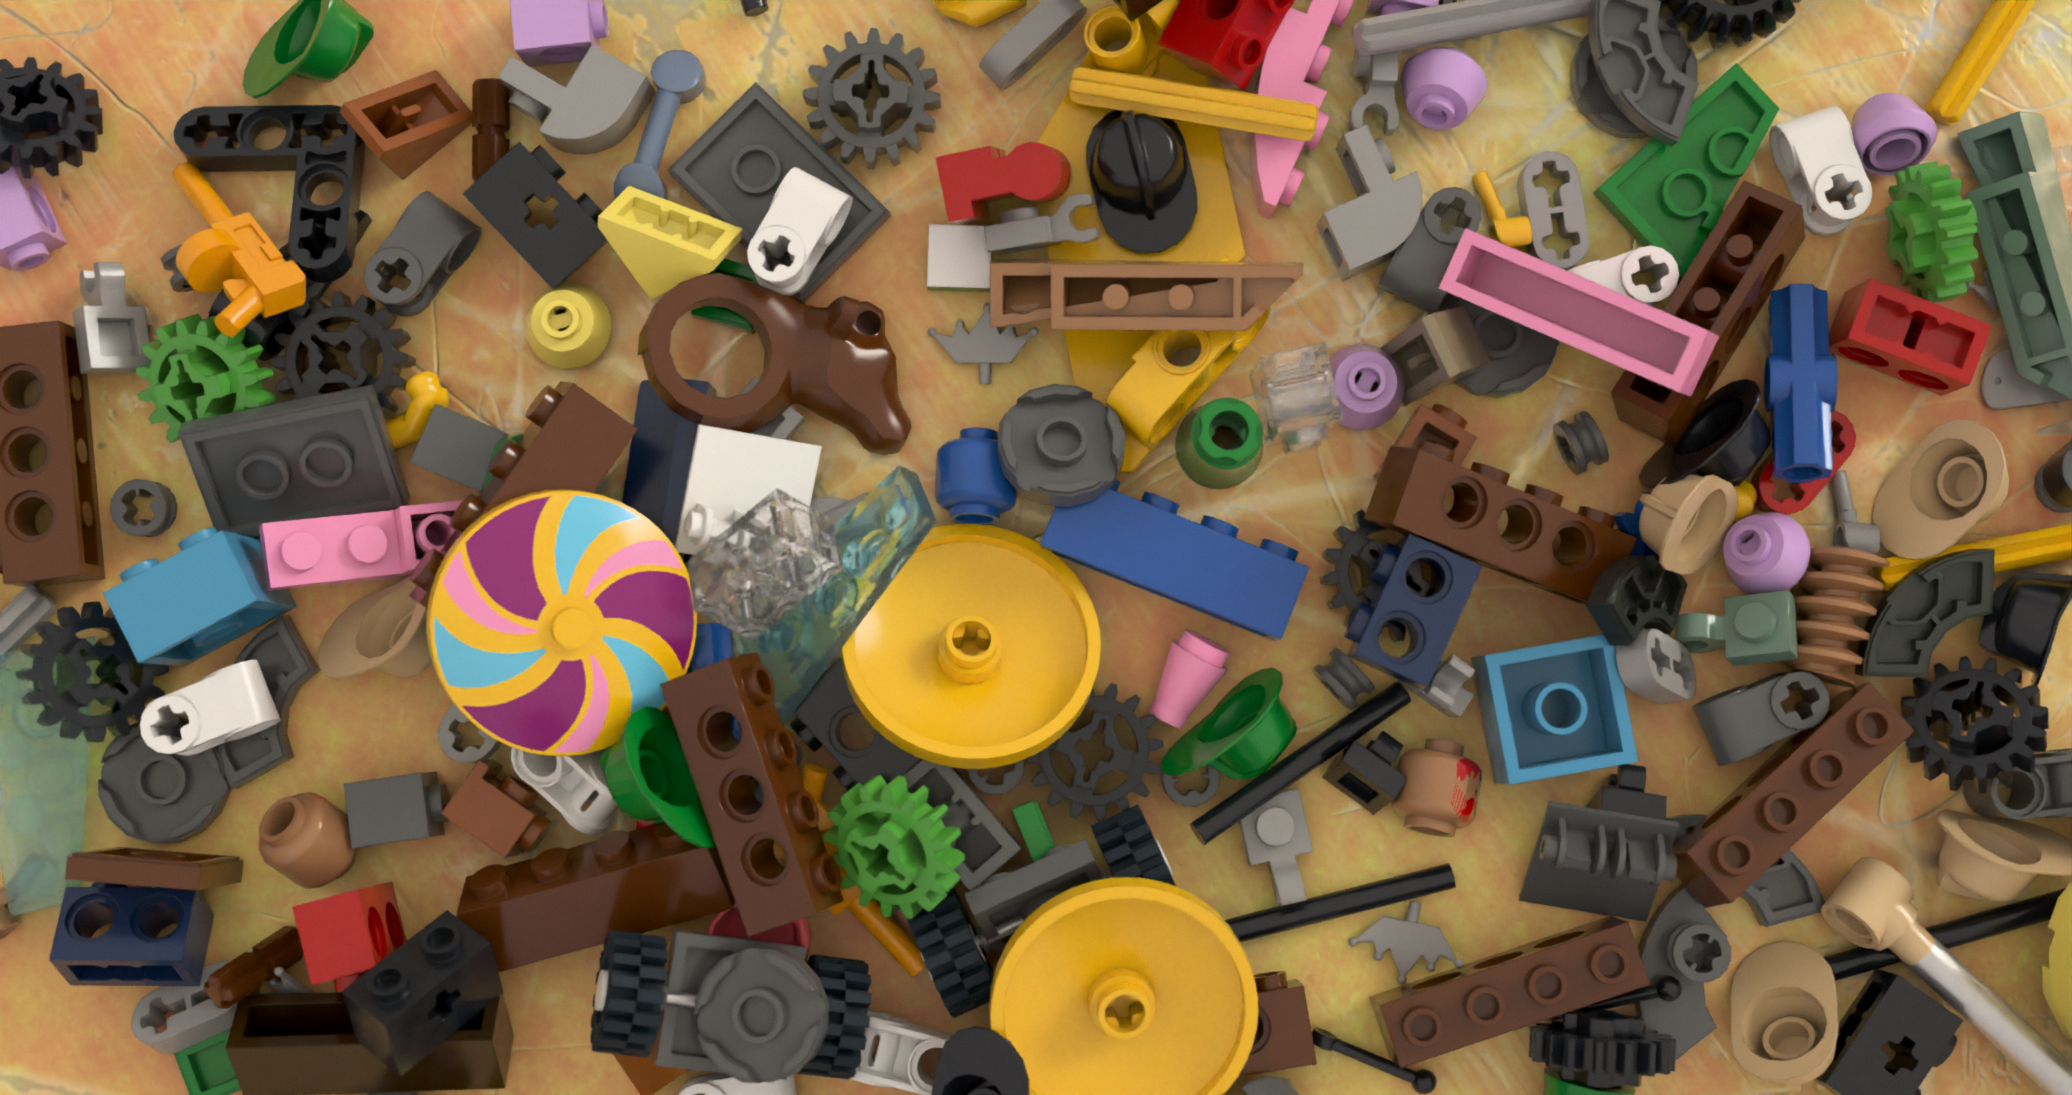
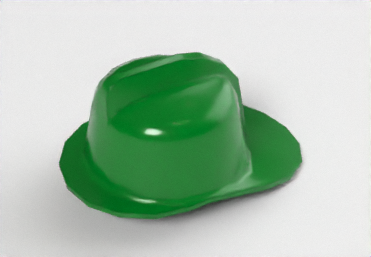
(309, 42)
(1240, 734)
(653, 779)

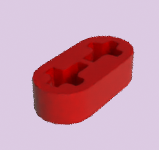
(1844, 443)

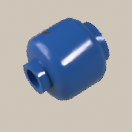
(971, 478)

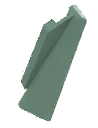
(2025, 242)

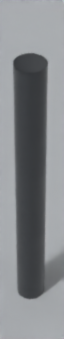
(1300, 763)
(1343, 903)
(1952, 933)

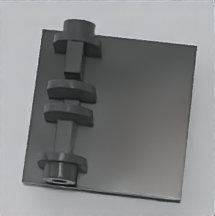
(1599, 861)

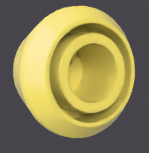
(585, 321)

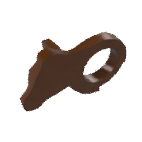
(813, 357)

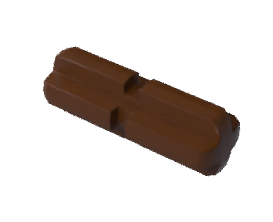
(491, 120)
(249, 969)

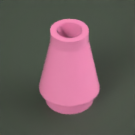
(1187, 677)

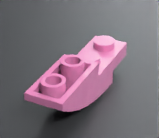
(1288, 61)
(353, 545)

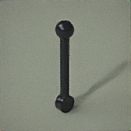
(1666, 988)
(1422, 1081)

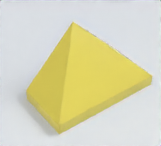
(664, 240)

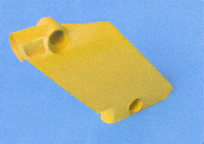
(1134, 366)

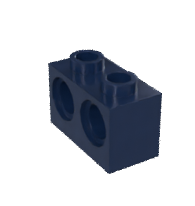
(1426, 618)
(129, 949)

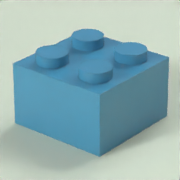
(195, 598)
(1554, 710)

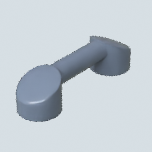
(678, 81)

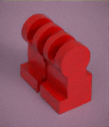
(988, 175)

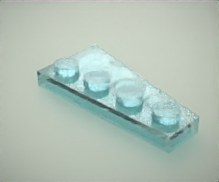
(873, 548)
(39, 794)

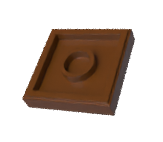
(154, 868)

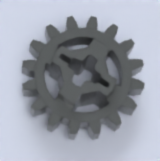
(847, 98)

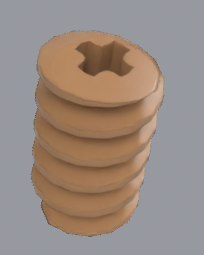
(1832, 611)

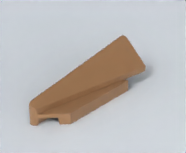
(1136, 293)

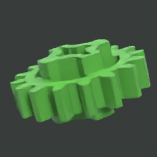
(1931, 232)
(201, 373)
(894, 846)

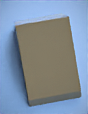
(1437, 352)

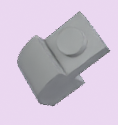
(591, 111)
(1382, 215)

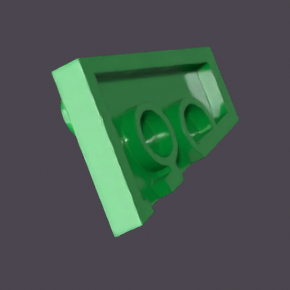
(1678, 191)

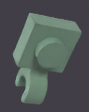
(1751, 631)

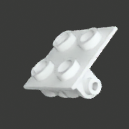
(733, 474)

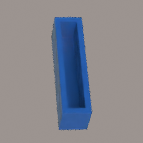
(1181, 559)

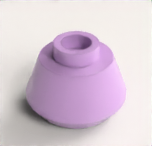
(1442, 87)
(1892, 133)
(1359, 405)
(1766, 553)

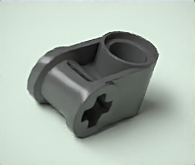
(424, 248)
(1427, 252)
(1752, 717)
(2036, 794)

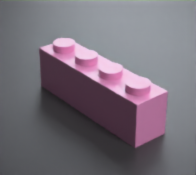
(1579, 312)

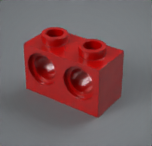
(1907, 337)
(349, 933)

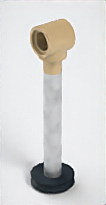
(1877, 913)

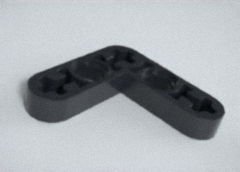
(312, 163)

